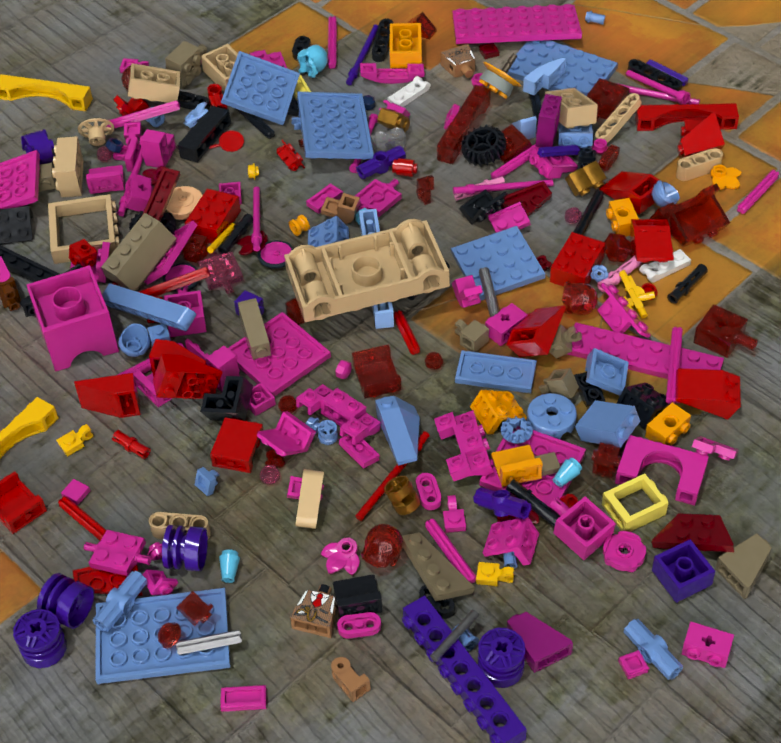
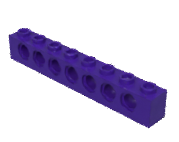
(500, 712)

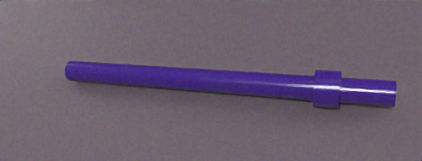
(354, 71)

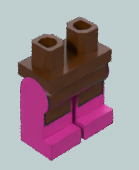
(8, 290)

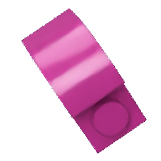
(466, 291)

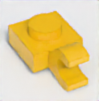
(74, 441)
(491, 573)

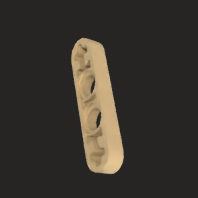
(629, 104)

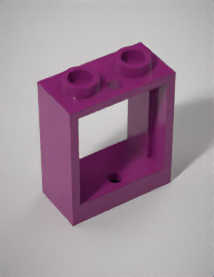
(548, 121)

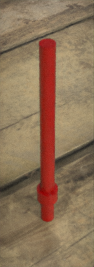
(394, 473)

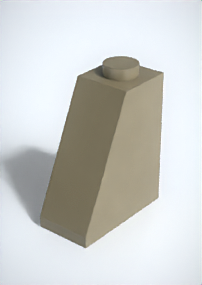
(254, 328)
(744, 564)

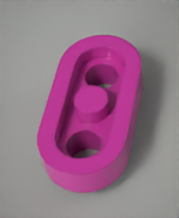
(428, 493)
(359, 625)

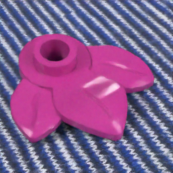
(340, 558)

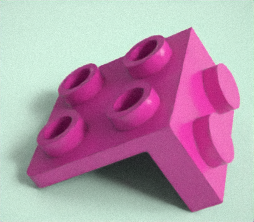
(289, 437)

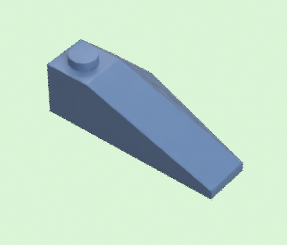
(400, 426)

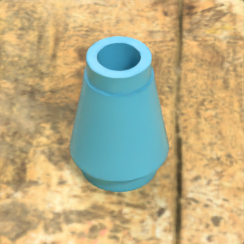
(568, 471)
(229, 563)

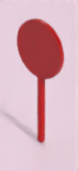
(230, 141)

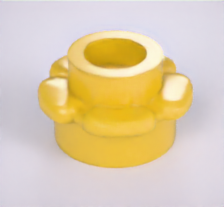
(253, 171)

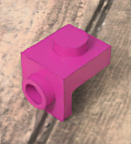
(158, 583)

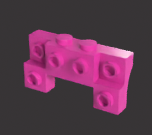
(342, 410)
(473, 448)

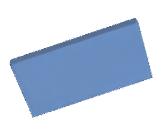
(495, 371)

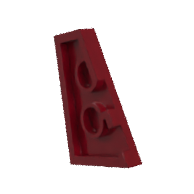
(529, 197)

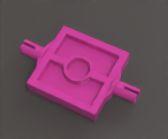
(379, 196)
(117, 553)

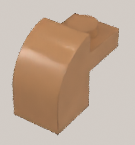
(344, 208)

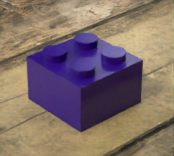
(683, 570)

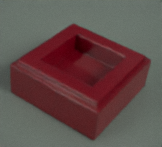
(489, 50)

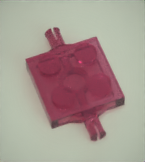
(223, 271)

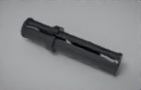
(240, 229)
(676, 294)
(536, 505)

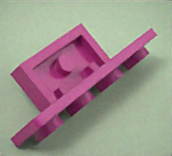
(618, 314)

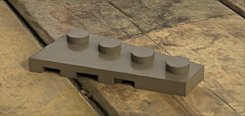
(435, 570)

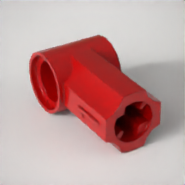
(215, 95)

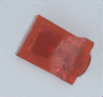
(424, 188)
(195, 608)

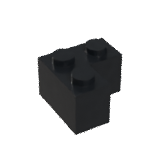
(231, 403)

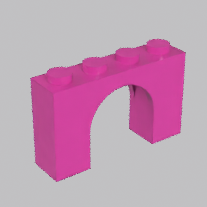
(688, 464)

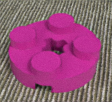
(620, 561)

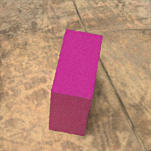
(231, 188)
(260, 399)

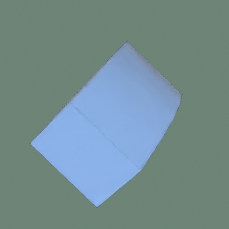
(544, 76)

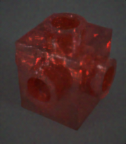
(195, 248)
(606, 459)

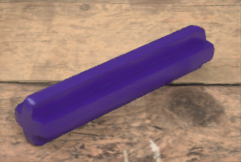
(683, 79)
(558, 151)

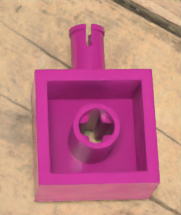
(193, 301)
(582, 526)

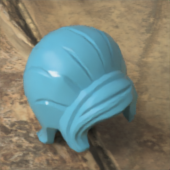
(312, 60)

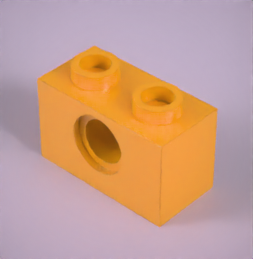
(620, 214)
(668, 425)

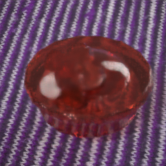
(169, 634)

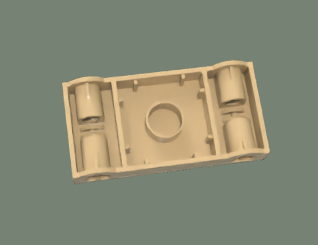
(366, 270)

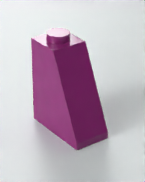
(541, 641)

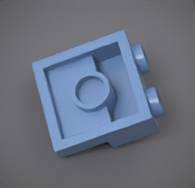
(579, 135)
(606, 371)

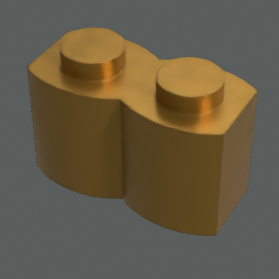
(393, 119)
(586, 178)

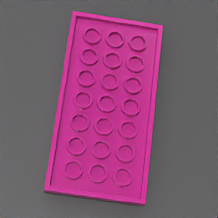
(516, 24)

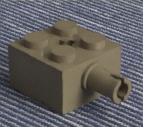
(187, 60)

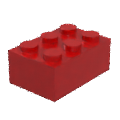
(214, 213)
(577, 260)

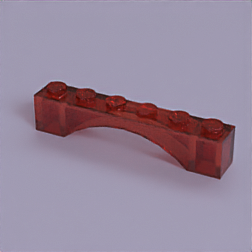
(451, 141)

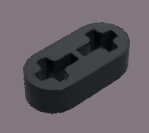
(445, 613)

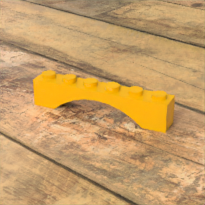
(74, 96)
(34, 419)

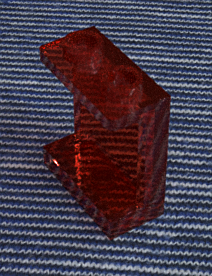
(376, 371)

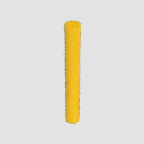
(219, 240)

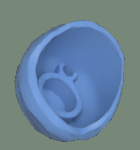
(664, 194)
(134, 340)

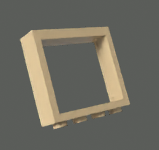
(80, 206)

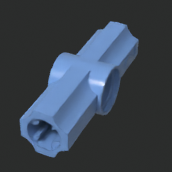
(120, 601)
(653, 649)

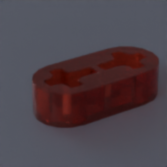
(609, 157)

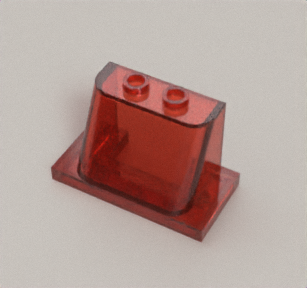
(695, 217)

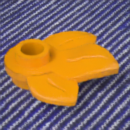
(725, 177)

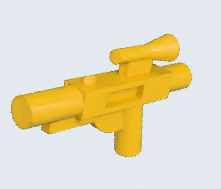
(636, 294)

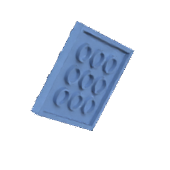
(260, 88)
(506, 256)

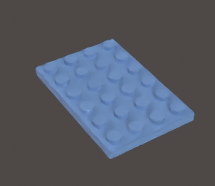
(581, 67)
(334, 125)
(133, 646)

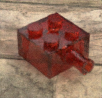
(607, 96)
(722, 332)

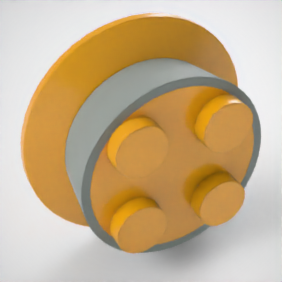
(499, 79)

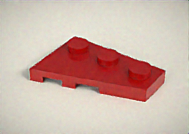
(100, 580)

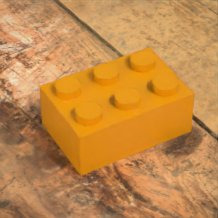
(405, 44)

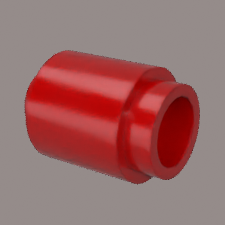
(404, 167)

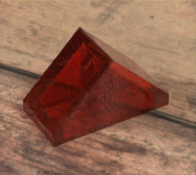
(427, 27)

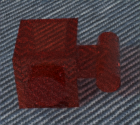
(618, 247)

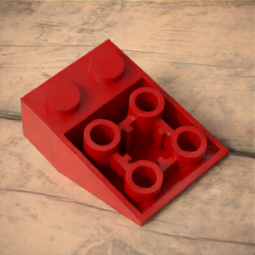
(633, 186)
(651, 240)
(536, 332)
(184, 377)
(110, 395)

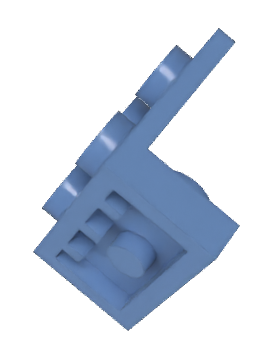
(328, 232)

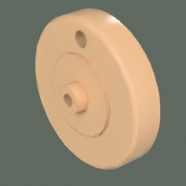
(183, 202)

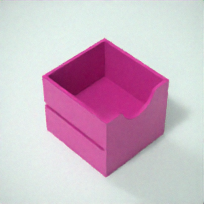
(72, 316)

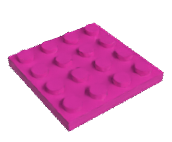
(19, 180)
(291, 357)
(540, 444)

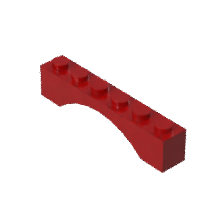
(654, 116)

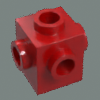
(82, 253)

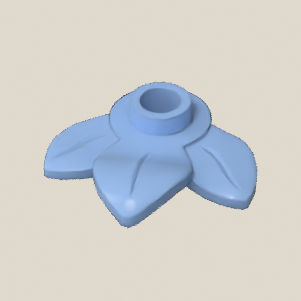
(194, 116)

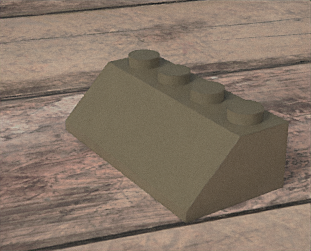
(138, 253)

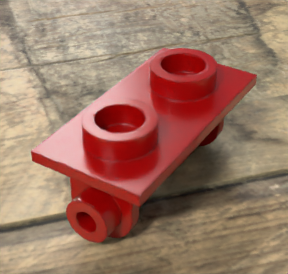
(293, 160)

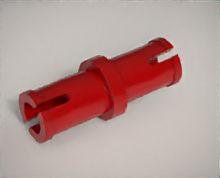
(131, 444)

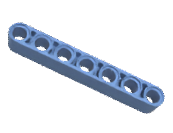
(148, 307)

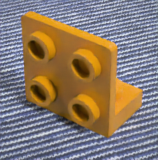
(495, 406)
(517, 464)

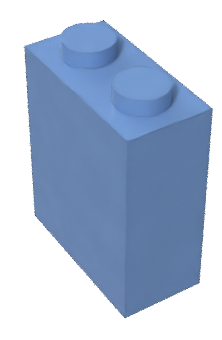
(607, 423)

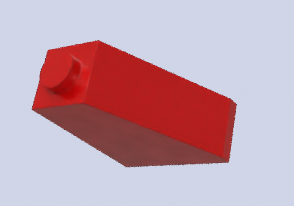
(702, 137)

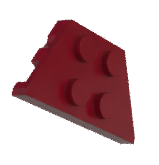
(704, 530)

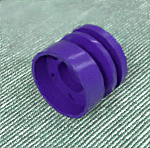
(181, 548)
(66, 599)
(40, 638)
(502, 656)

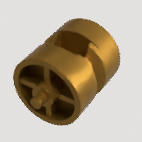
(402, 495)

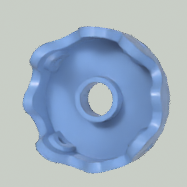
(556, 424)

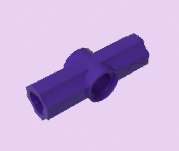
(380, 162)
(502, 503)

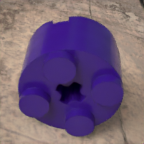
(38, 141)

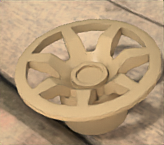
(96, 133)

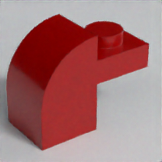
(132, 106)

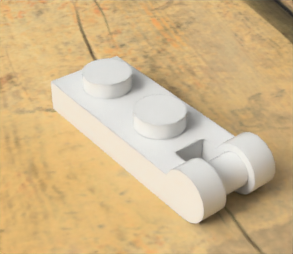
(409, 92)
(659, 270)

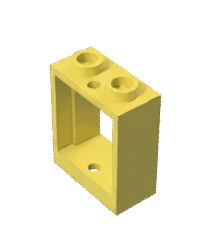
(619, 514)

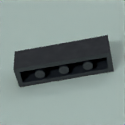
(204, 134)

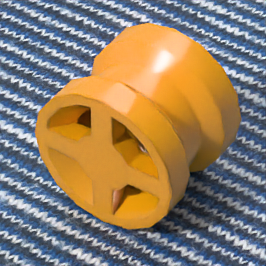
(299, 225)

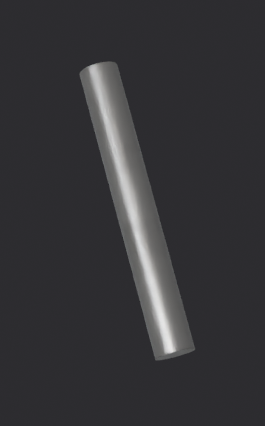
(455, 634)

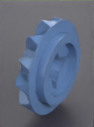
(518, 436)

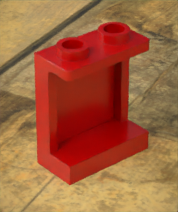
(236, 445)
(18, 503)

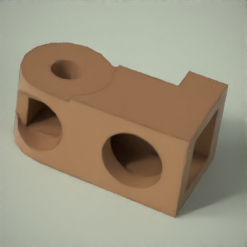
(348, 680)

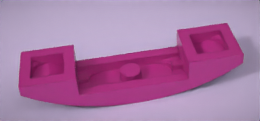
(391, 76)

